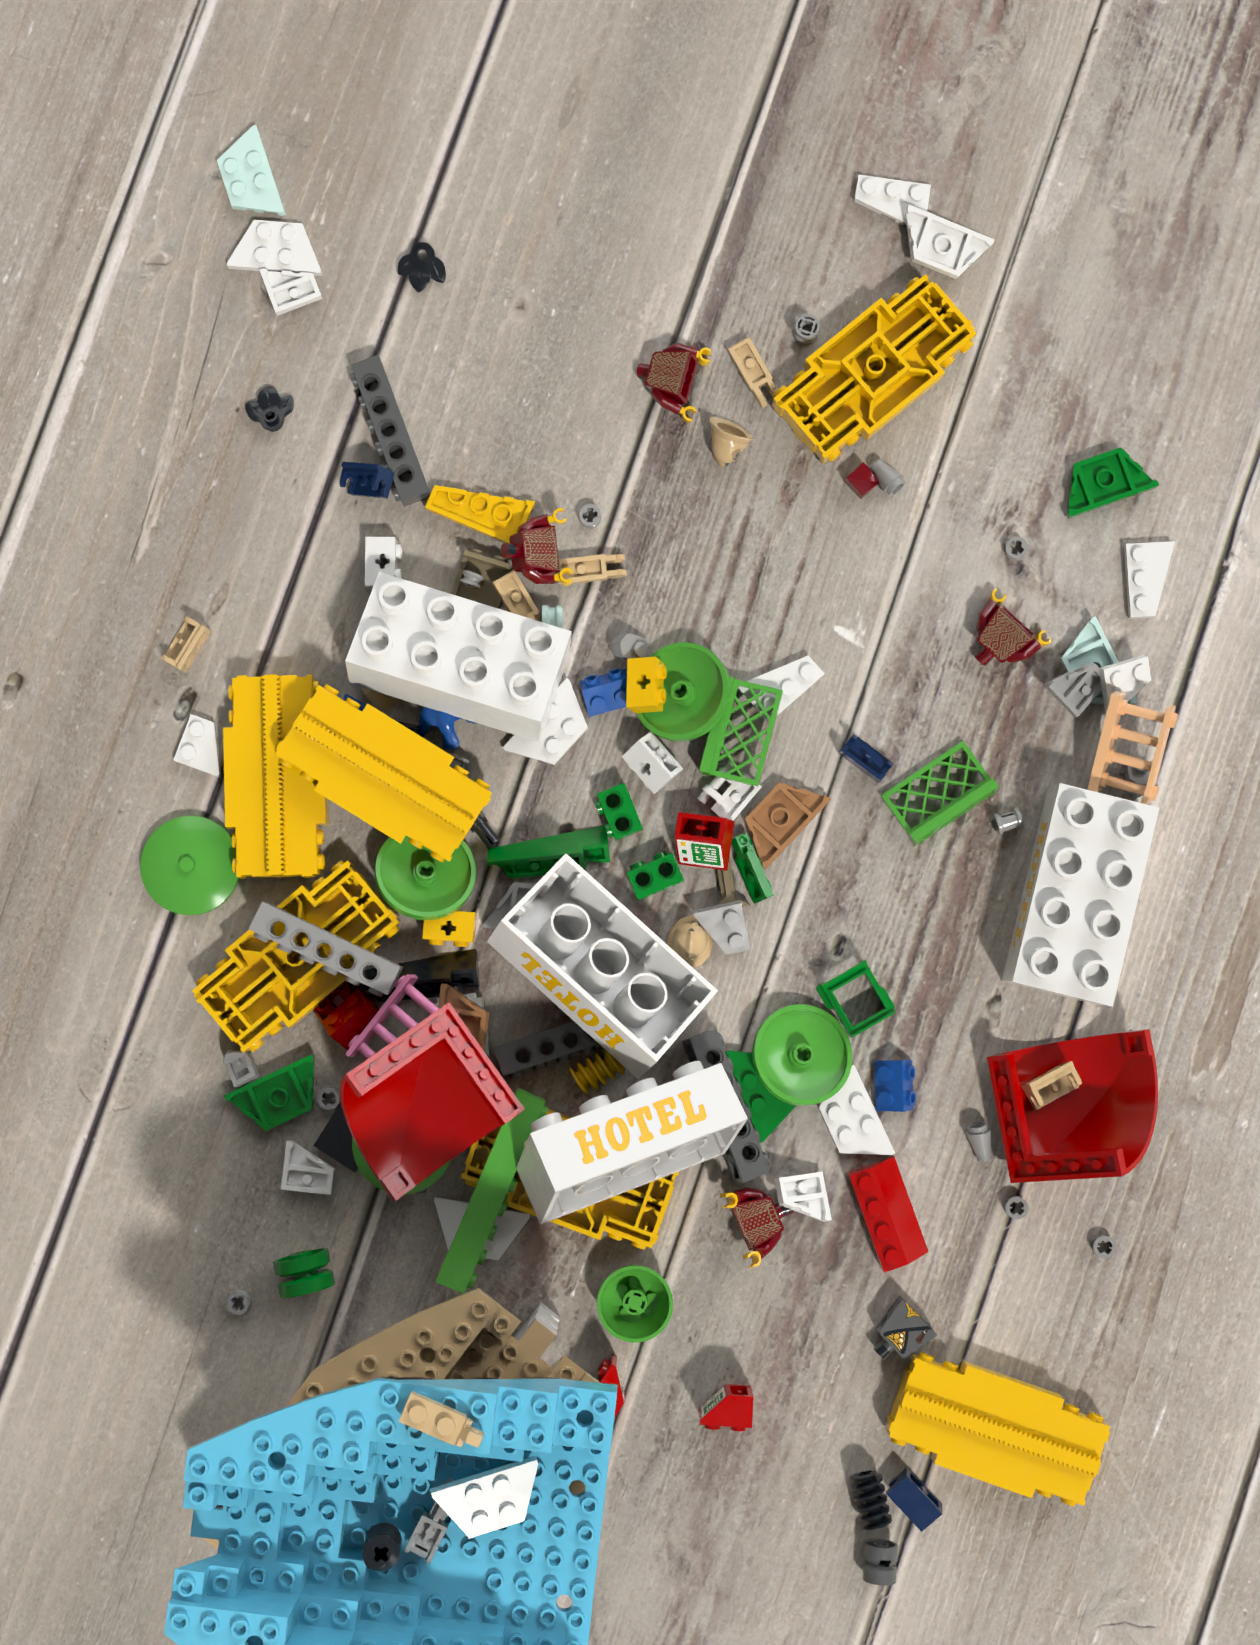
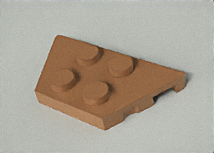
(781, 819)
(471, 1014)

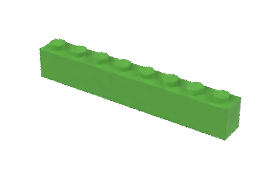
(489, 1196)

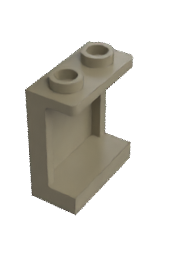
(487, 567)

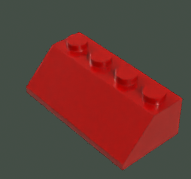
(887, 1214)

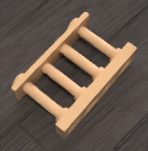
(1112, 730)

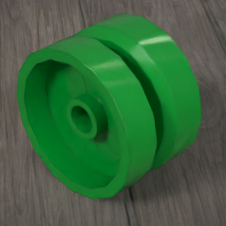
(303, 1272)

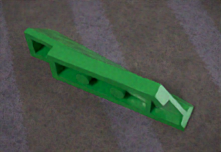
(541, 854)

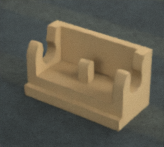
(186, 644)
(1052, 1085)

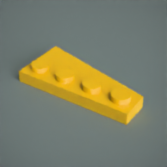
(480, 511)

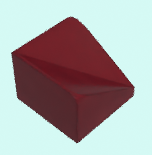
(861, 480)

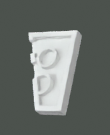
(891, 196)
(1145, 576)
(791, 678)

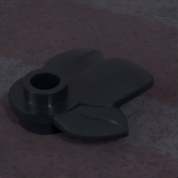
(420, 270)
(268, 406)

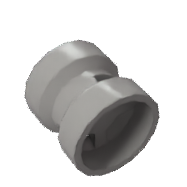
(804, 334)

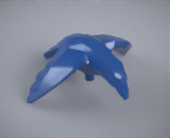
(444, 721)

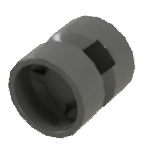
(880, 1559)

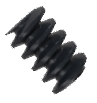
(873, 1499)
(382, 1546)

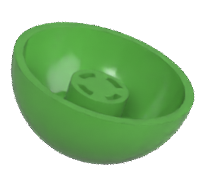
(642, 1315)

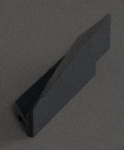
(449, 969)

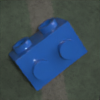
(605, 691)
(894, 1085)

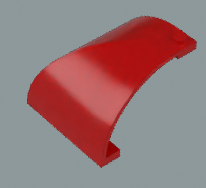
(424, 1101)
(1090, 1130)

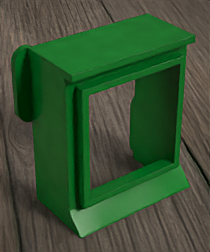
(826, 993)

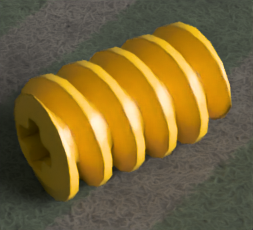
(596, 1071)

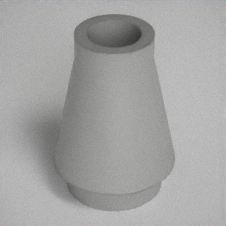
(888, 478)
(980, 1139)

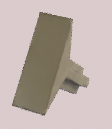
(727, 886)

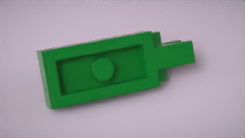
(751, 869)

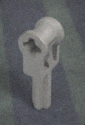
(428, 1532)

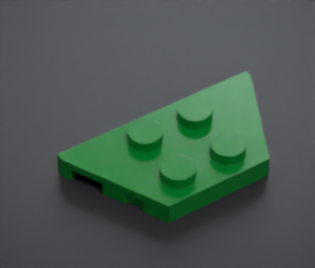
(1105, 481)
(278, 1095)
(765, 1108)

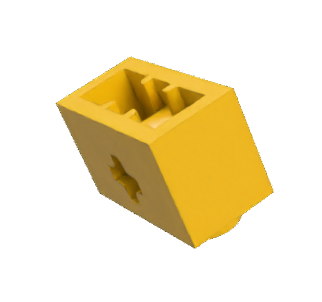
(639, 674)
(465, 929)

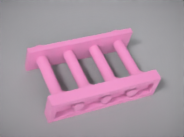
(403, 987)

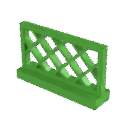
(717, 735)
(951, 811)

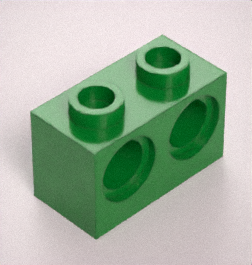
(624, 810)
(657, 881)

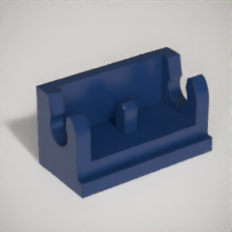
(366, 479)
(866, 758)
(914, 1499)

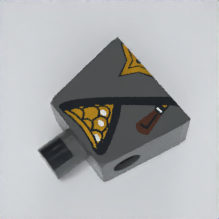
(902, 1330)

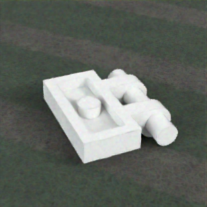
(734, 798)

